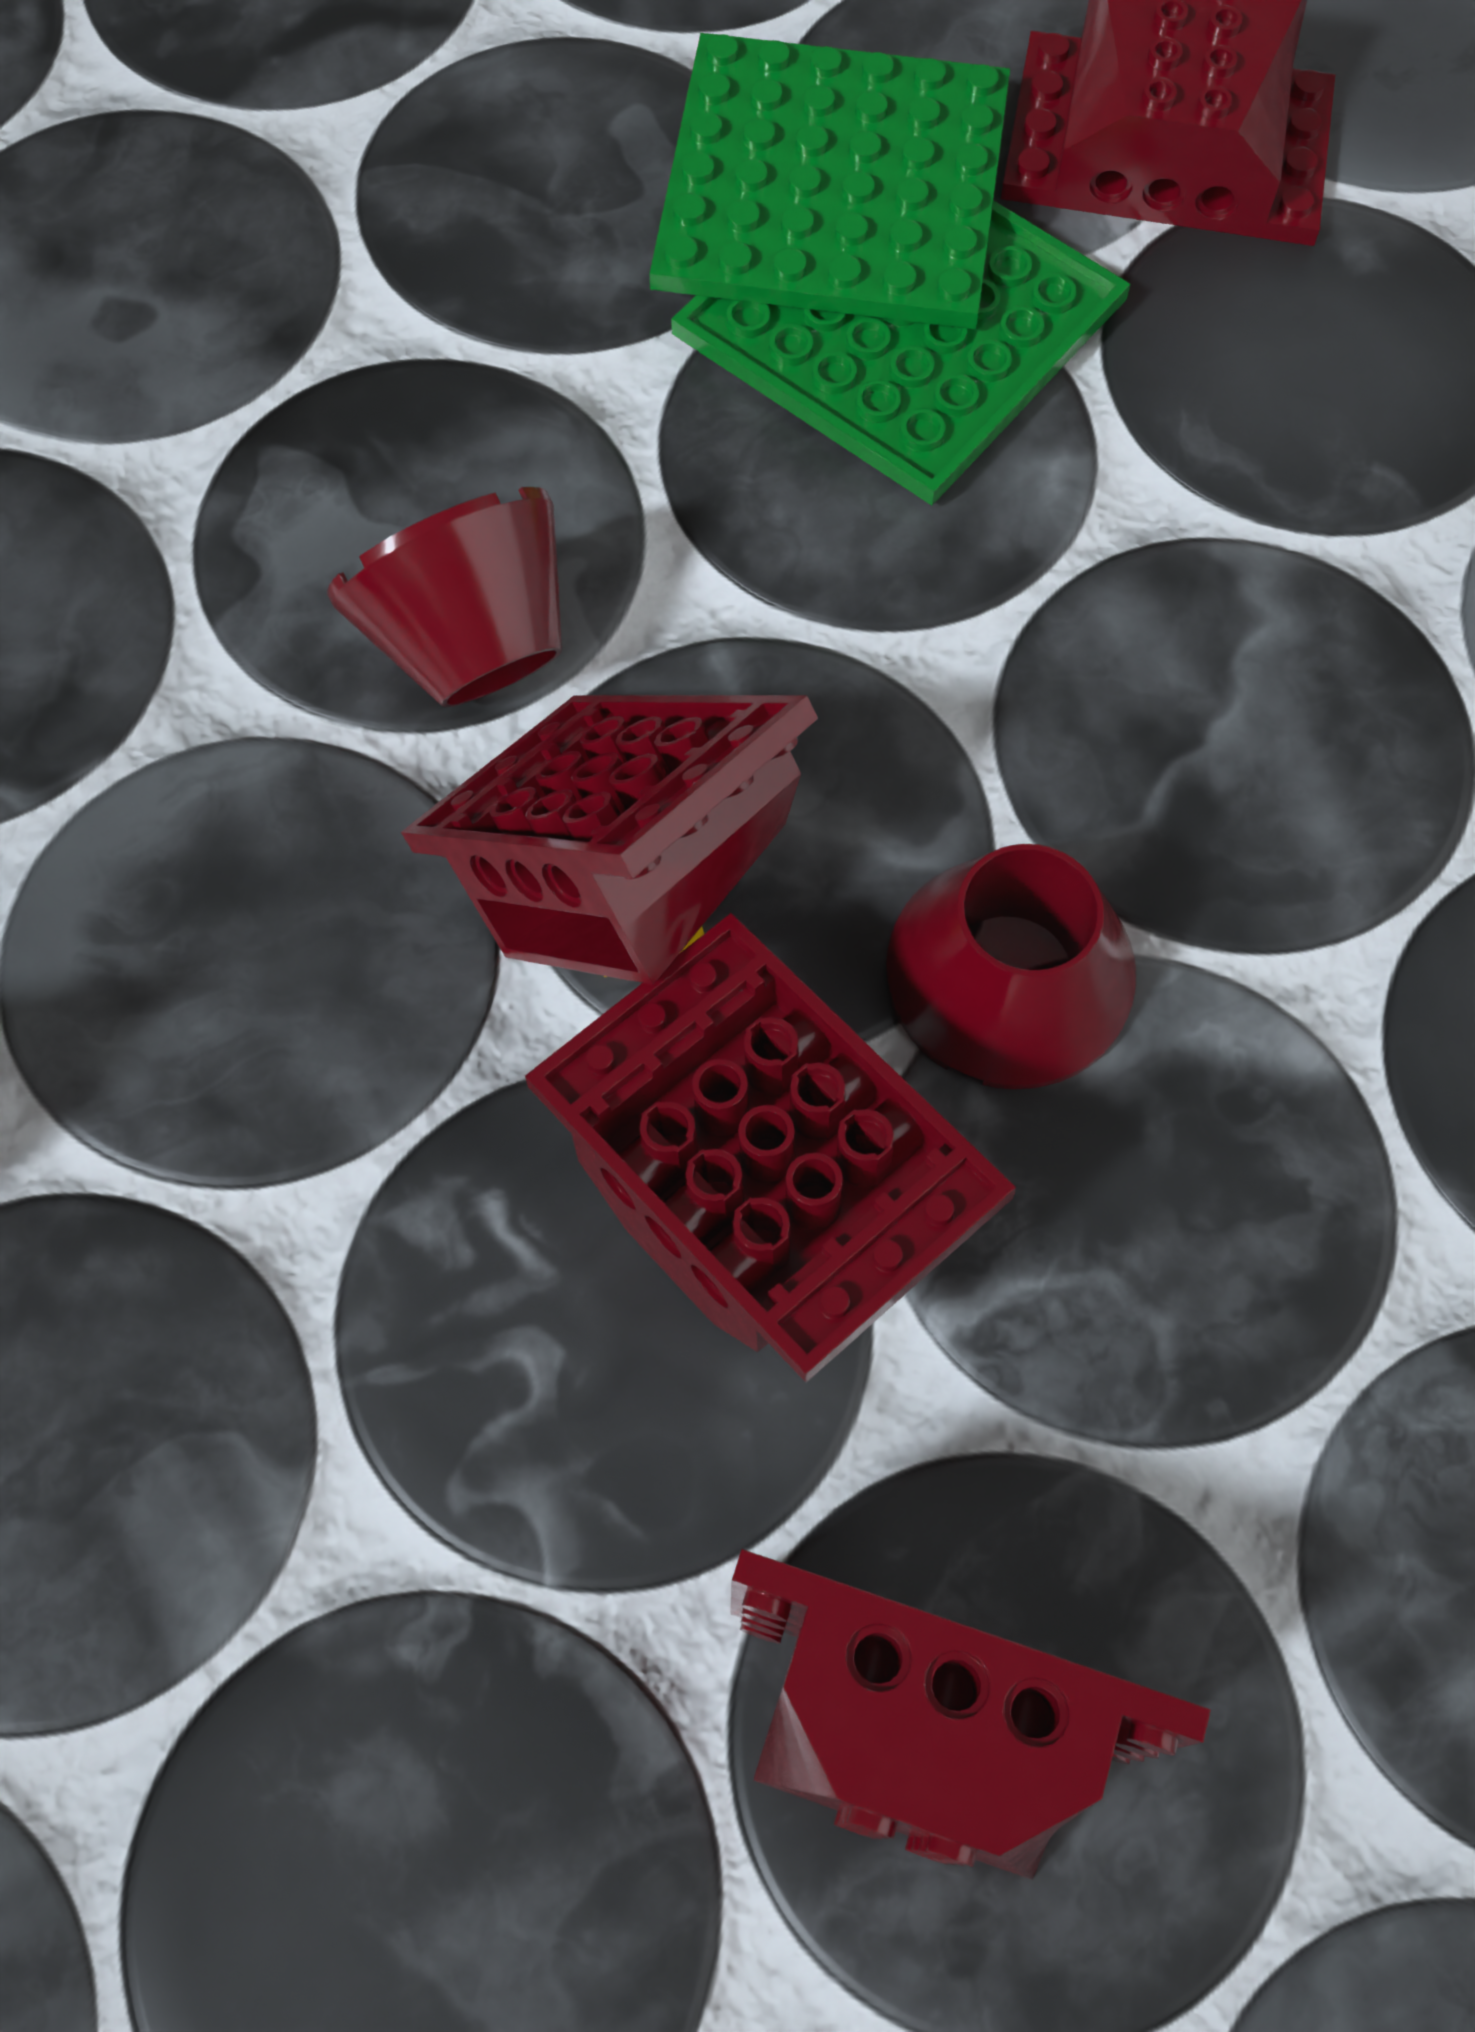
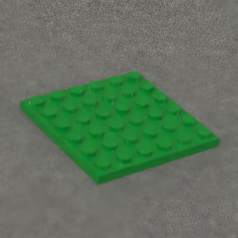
(833, 181)
(917, 393)

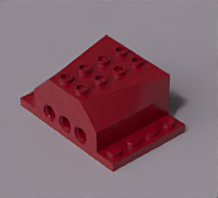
(1176, 118)
(619, 824)
(765, 1150)
(939, 1723)

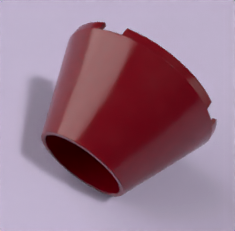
(462, 596)
(1001, 1019)

